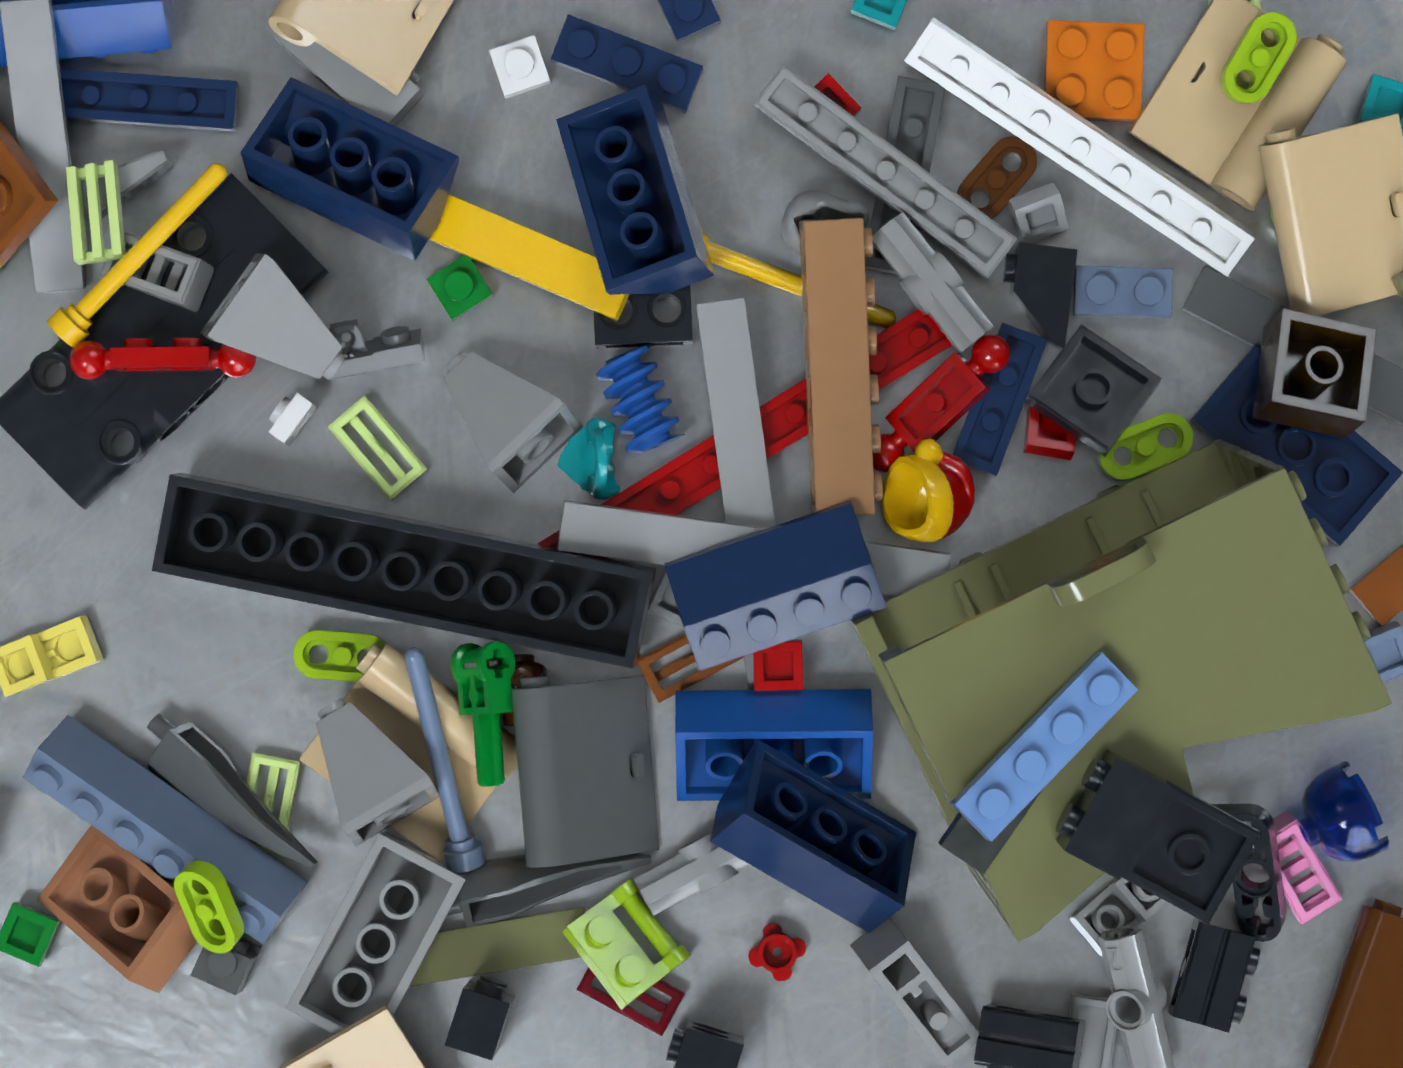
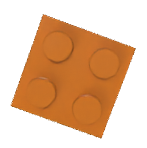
(1096, 68)

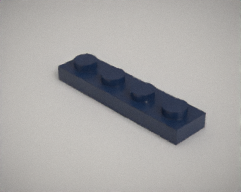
(150, 100)

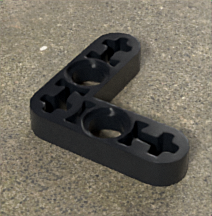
(1245, 890)

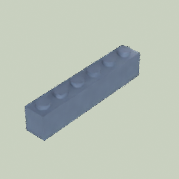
(159, 823)

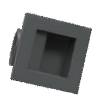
(227, 970)

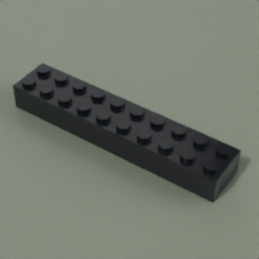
(404, 569)

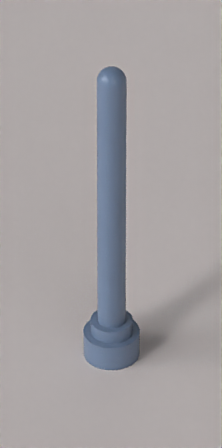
(462, 850)

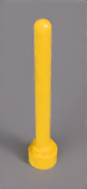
(779, 277)
(73, 322)

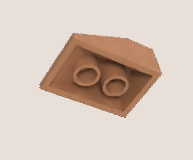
(121, 910)

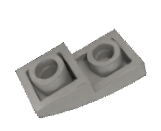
(1113, 907)

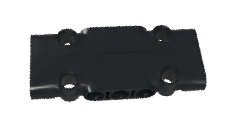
(74, 423)

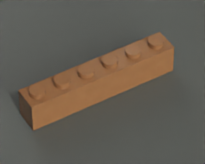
(838, 364)

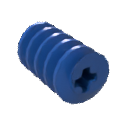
(638, 401)

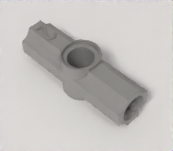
(931, 282)
(694, 869)
(1132, 981)

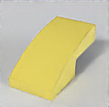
(48, 655)

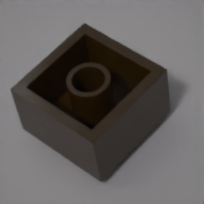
(1314, 373)

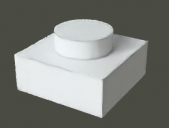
(519, 66)
(290, 418)

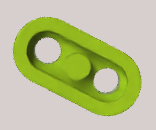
(1258, 60)
(1145, 449)
(342, 654)
(209, 906)

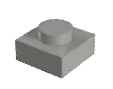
(1039, 213)

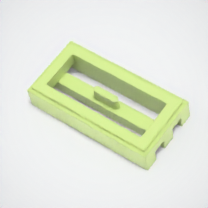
(77, 217)
(404, 479)
(275, 764)

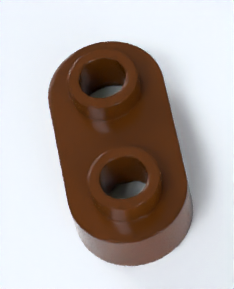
(996, 181)

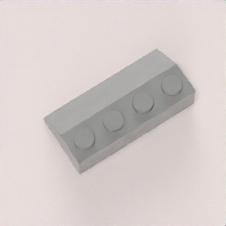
(376, 936)

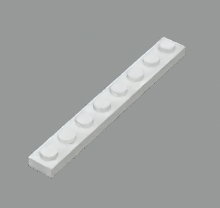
(1080, 147)

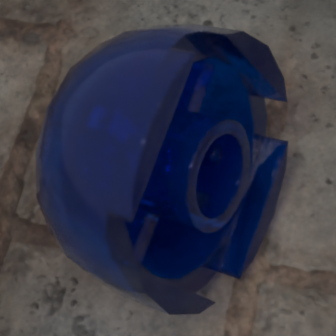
(1341, 816)

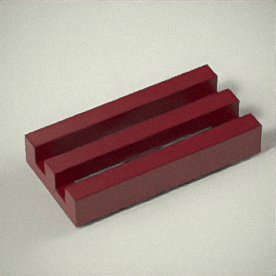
(633, 1014)

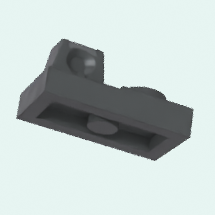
(392, 349)

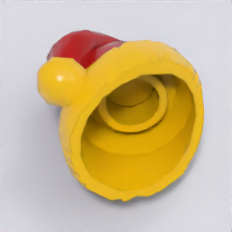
(927, 493)

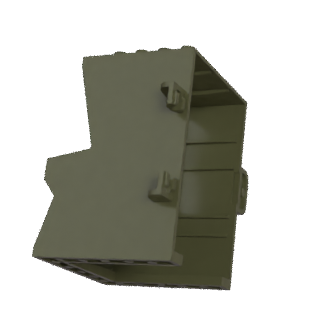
(1187, 582)

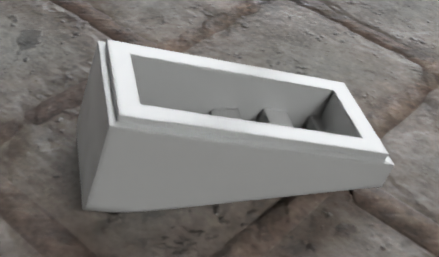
(132, 178)
(185, 283)

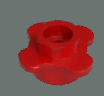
(775, 938)

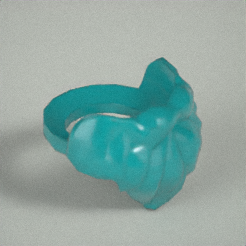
(589, 459)

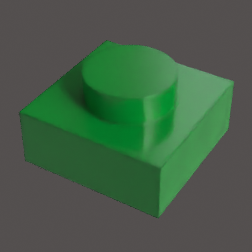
(459, 287)
(27, 934)

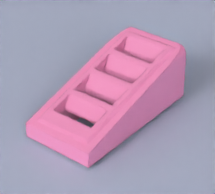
(1287, 826)

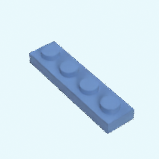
(1044, 746)

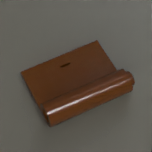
(1367, 1002)

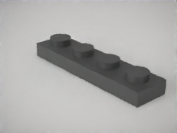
(914, 133)

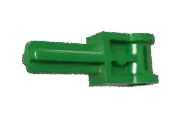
(484, 695)

